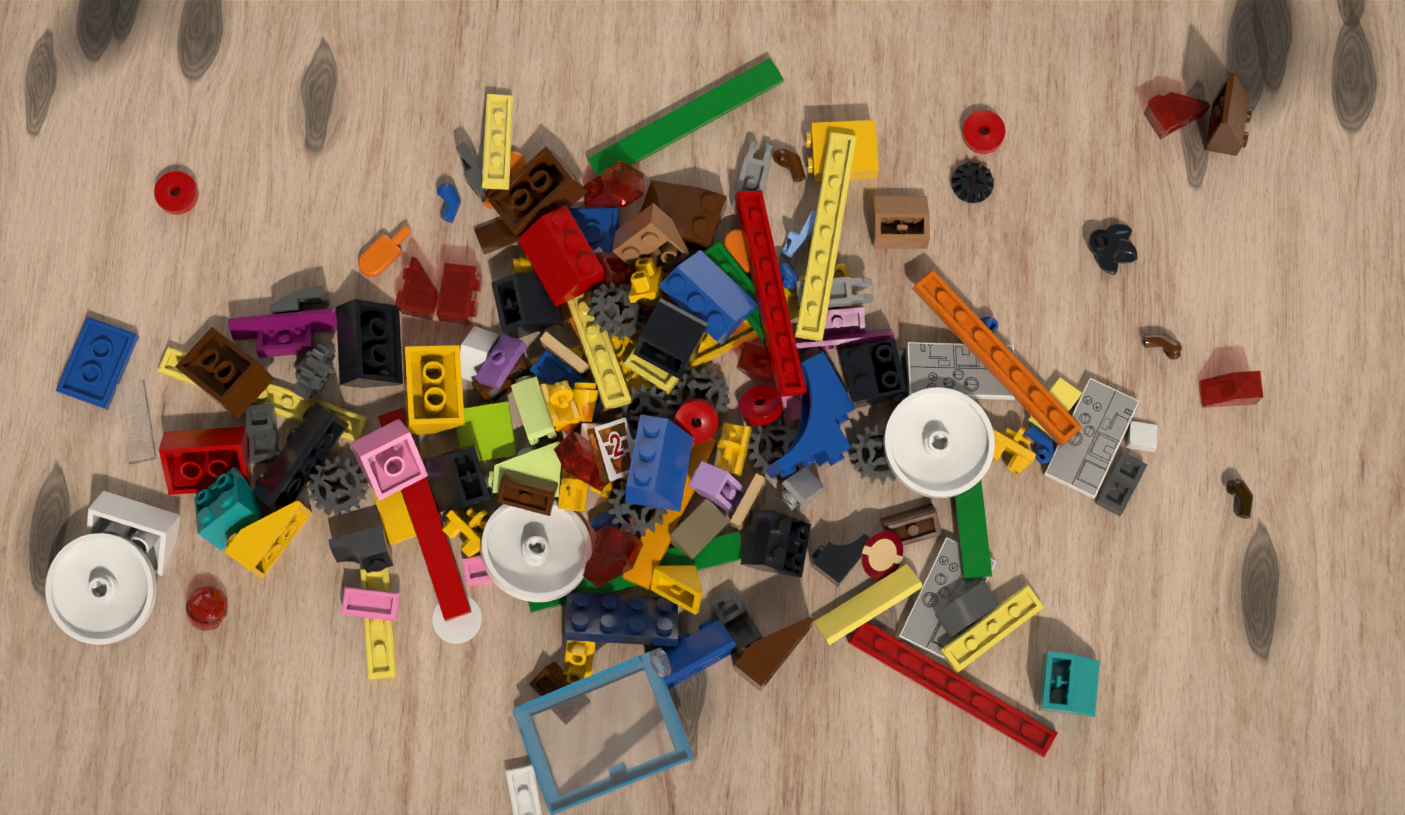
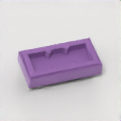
(501, 361)

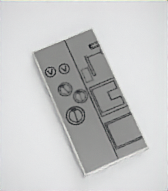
(952, 368)
(1088, 454)
(941, 588)

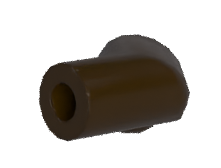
(1244, 496)

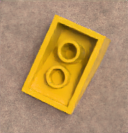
(265, 540)

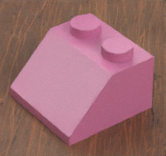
(389, 459)

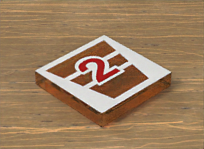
(612, 449)

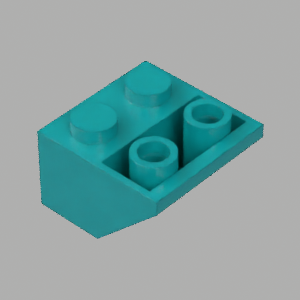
(226, 508)
(1069, 684)

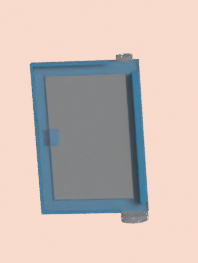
(603, 731)

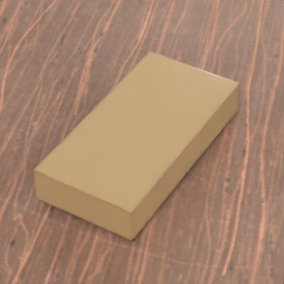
(564, 354)
(748, 502)

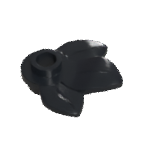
(1116, 248)

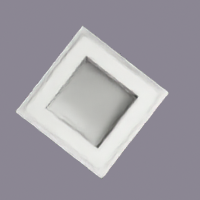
(1142, 436)

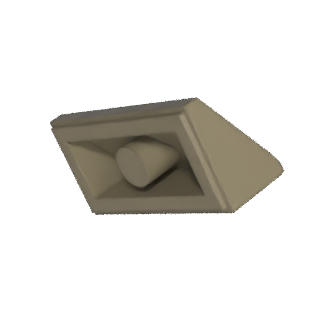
(698, 529)

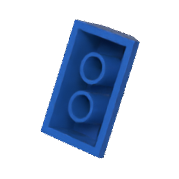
(709, 295)
(658, 464)
(698, 651)

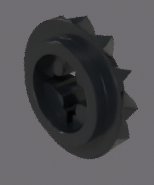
(978, 192)

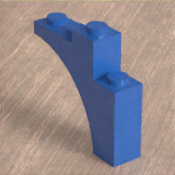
(822, 412)

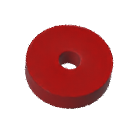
(983, 143)
(168, 184)
(754, 397)
(701, 409)

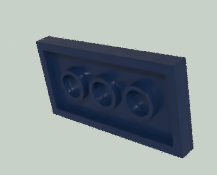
(621, 619)

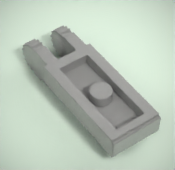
(754, 171)
(841, 291)

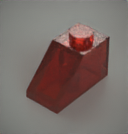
(1173, 112)
(1231, 389)

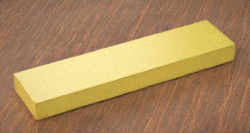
(497, 141)
(868, 604)
(991, 628)
(379, 633)

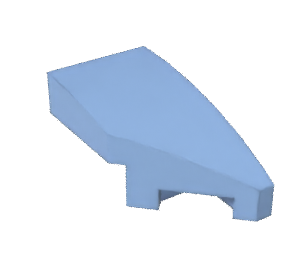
(798, 241)

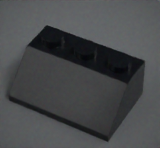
(369, 344)

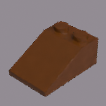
(1229, 118)
(537, 190)
(693, 210)
(225, 372)
(765, 656)

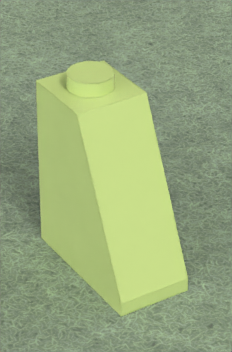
(533, 412)
(538, 463)

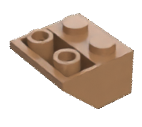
(901, 222)
(652, 236)

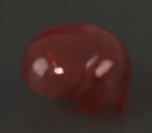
(206, 608)

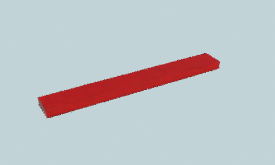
(770, 293)
(433, 539)
(953, 688)

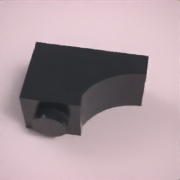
(365, 547)
(838, 560)

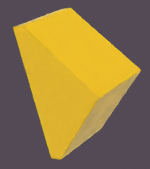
(679, 586)

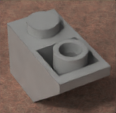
(800, 490)

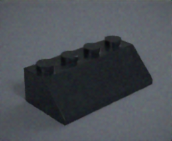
(298, 459)

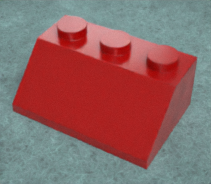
(561, 256)
(199, 456)

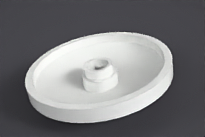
(938, 442)
(535, 553)
(101, 588)

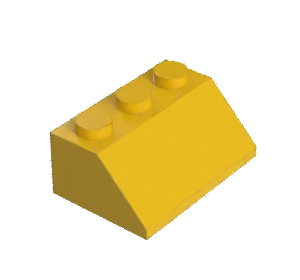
(433, 388)

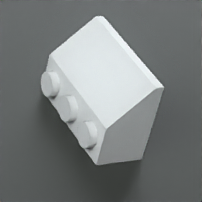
(143, 524)

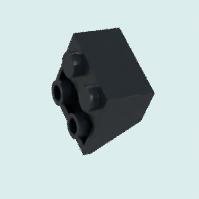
(524, 305)
(670, 339)
(874, 372)
(457, 478)
(775, 543)

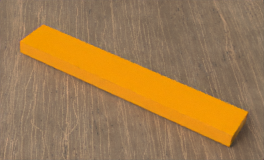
(657, 543)

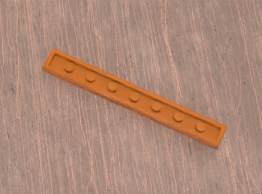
(997, 358)

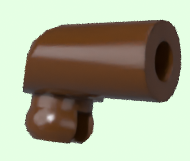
(791, 162)
(1171, 345)

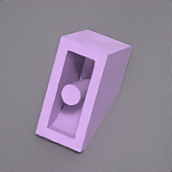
(717, 486)

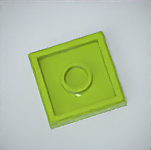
(489, 429)

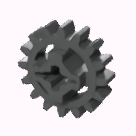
(615, 311)
(314, 371)
(709, 389)
(643, 400)
(768, 440)
(871, 447)
(334, 497)
(625, 509)

